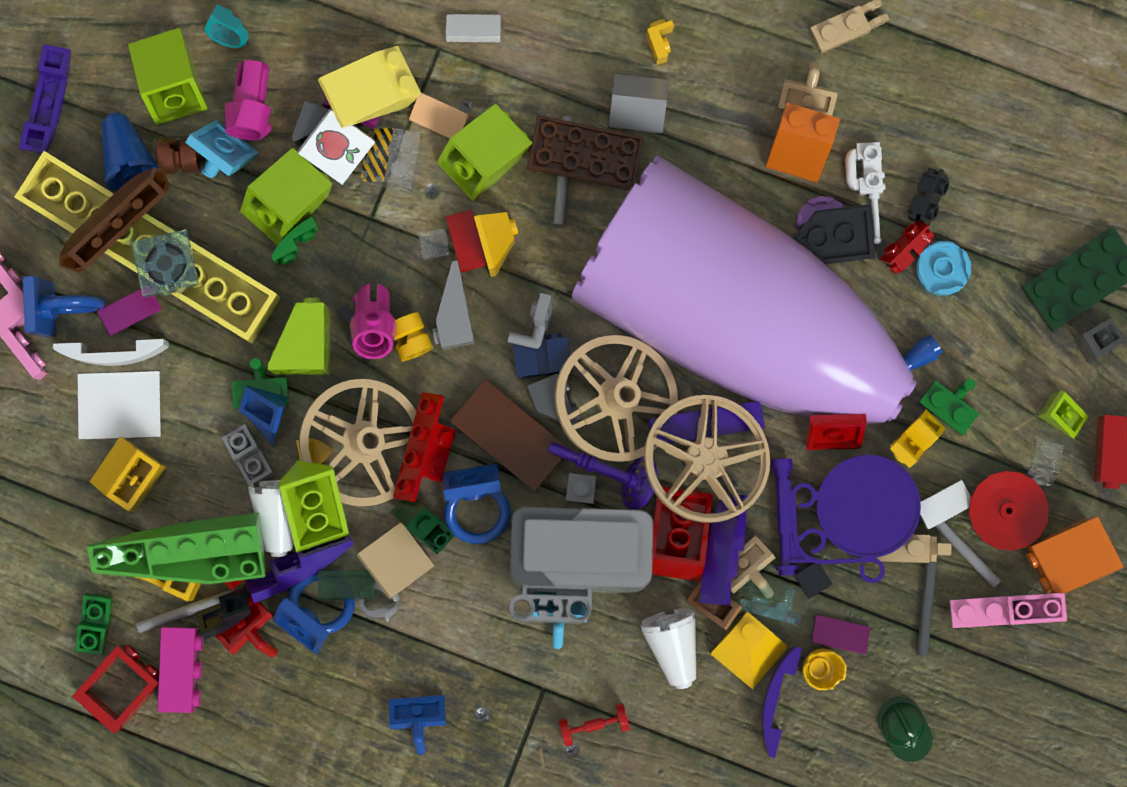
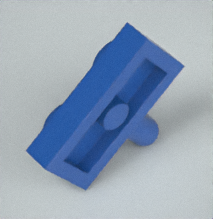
(416, 714)

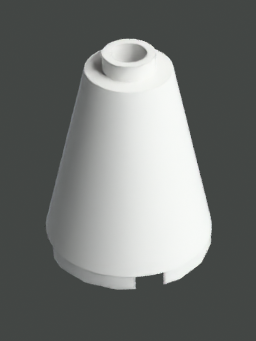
(273, 520)
(673, 645)

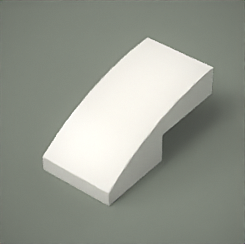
(944, 504)

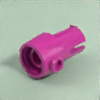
(247, 114)
(372, 325)

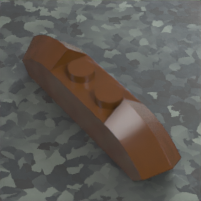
(113, 219)

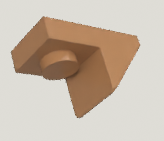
(720, 614)

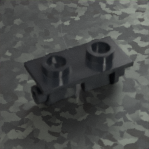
(927, 207)

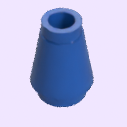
(922, 353)

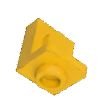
(658, 45)

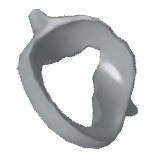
(383, 612)

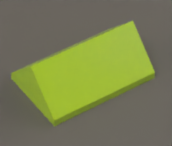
(312, 505)

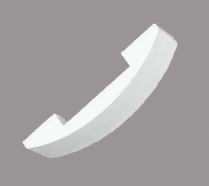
(144, 350)

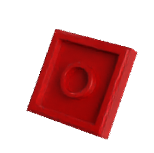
(835, 431)

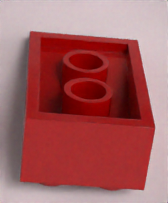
(677, 542)

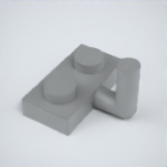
(541, 315)

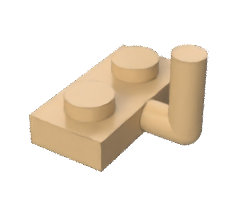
(809, 94)
(750, 563)

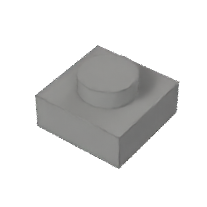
(581, 488)

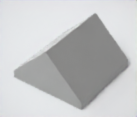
(638, 103)

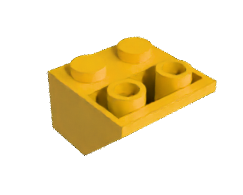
(127, 475)

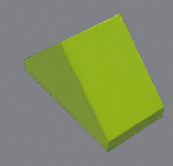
(1063, 414)

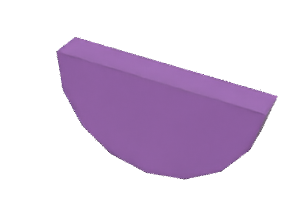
(814, 204)

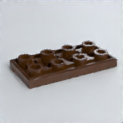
(585, 153)
(508, 434)

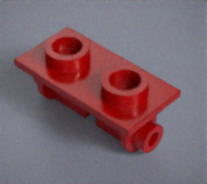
(915, 238)

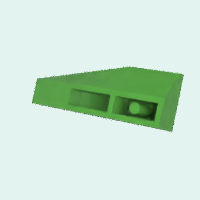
(186, 552)

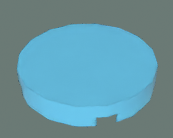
(943, 268)

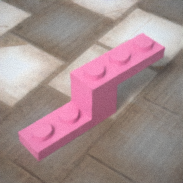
(13, 318)

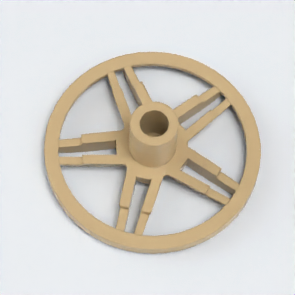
(616, 397)
(362, 440)
(706, 458)

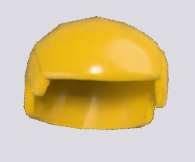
(823, 669)

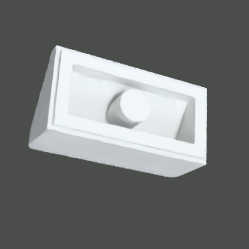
(473, 28)

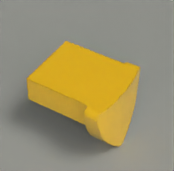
(318, 450)

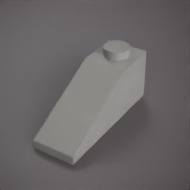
(453, 316)

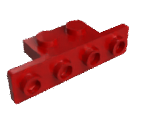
(426, 449)

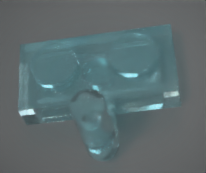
(780, 612)

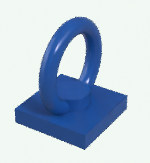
(43, 306)
(473, 485)
(303, 623)

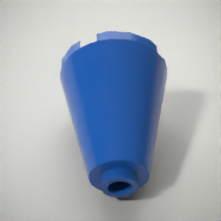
(123, 151)

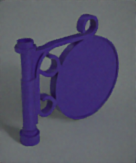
(863, 507)

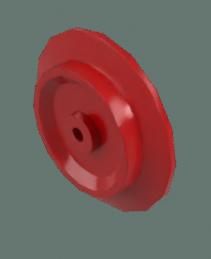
(1026, 505)

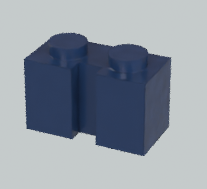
(542, 361)

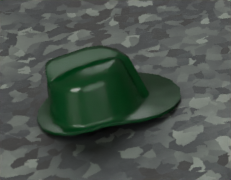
(905, 729)

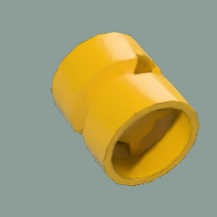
(410, 338)

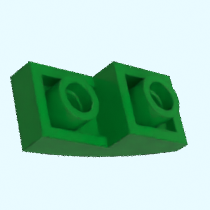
(287, 248)
(94, 623)

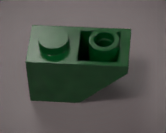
(423, 524)

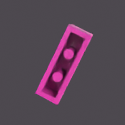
(179, 670)

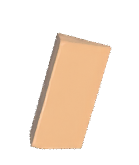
(438, 116)

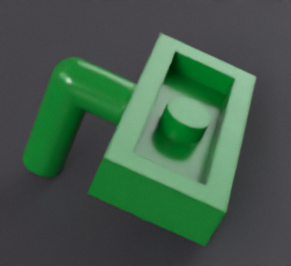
(273, 385)
(949, 406)

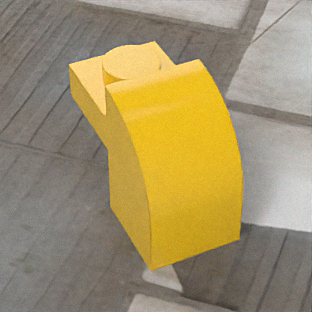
(917, 438)

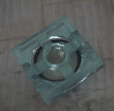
(167, 265)

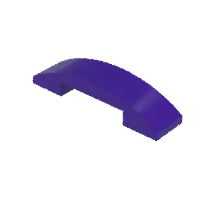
(48, 99)
(787, 665)

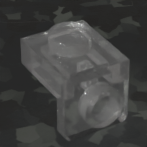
(1045, 462)

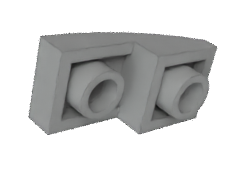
(248, 455)

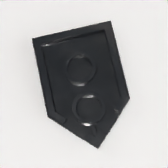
(839, 234)

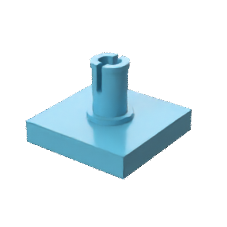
(220, 150)

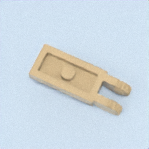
(846, 26)

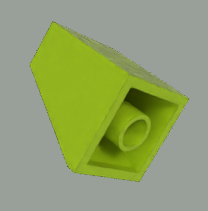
(167, 76)
(483, 151)
(285, 195)
(304, 341)

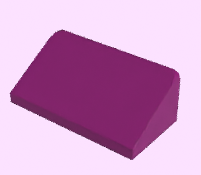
(840, 634)

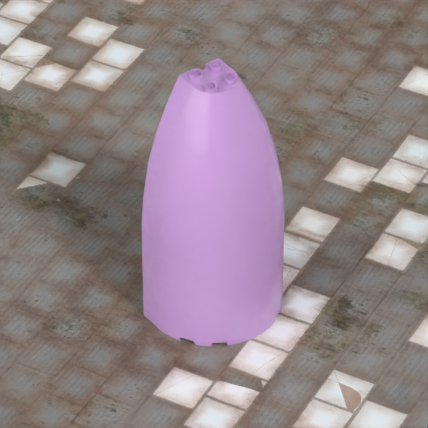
(740, 303)

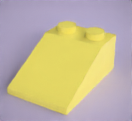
(370, 87)

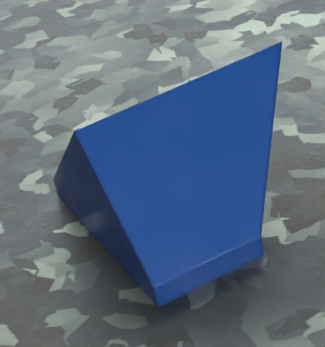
(263, 410)

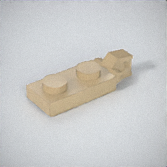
(918, 550)

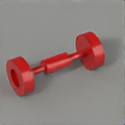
(593, 725)

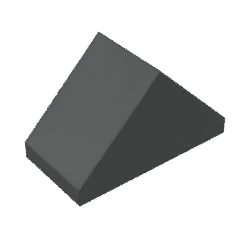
(308, 120)
(1099, 340)

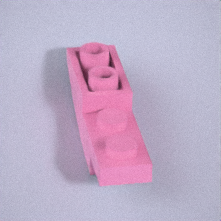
(1008, 610)

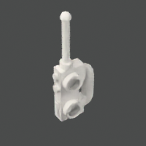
(872, 182)

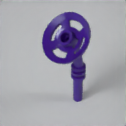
(629, 479)

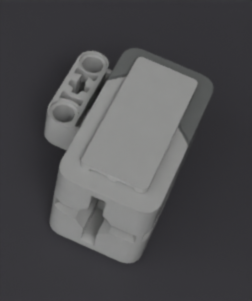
(577, 555)

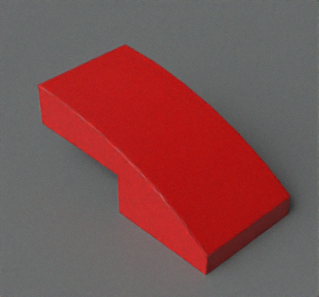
(466, 241)

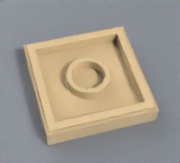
(395, 560)

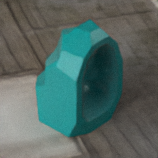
(226, 28)

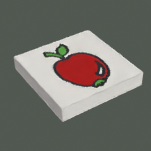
(336, 148)

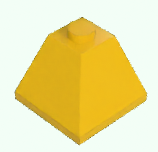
(496, 237)
(749, 649)

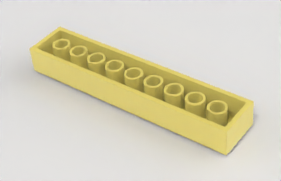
(222, 290)

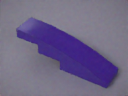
(728, 423)
(722, 556)
(295, 568)

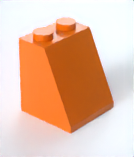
(802, 142)
(1073, 556)

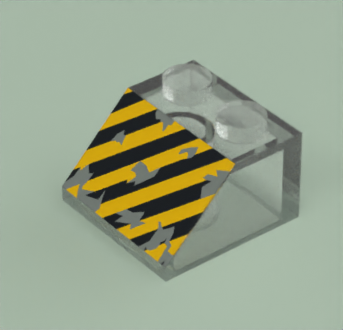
(392, 159)

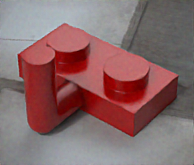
(247, 630)

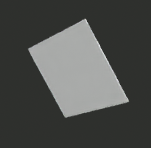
(119, 405)

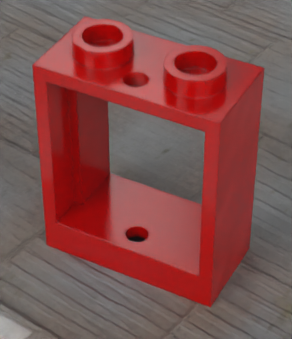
(102, 711)

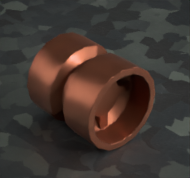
(177, 155)

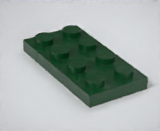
(1079, 280)

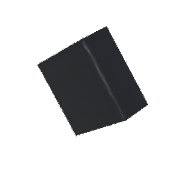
(812, 580)

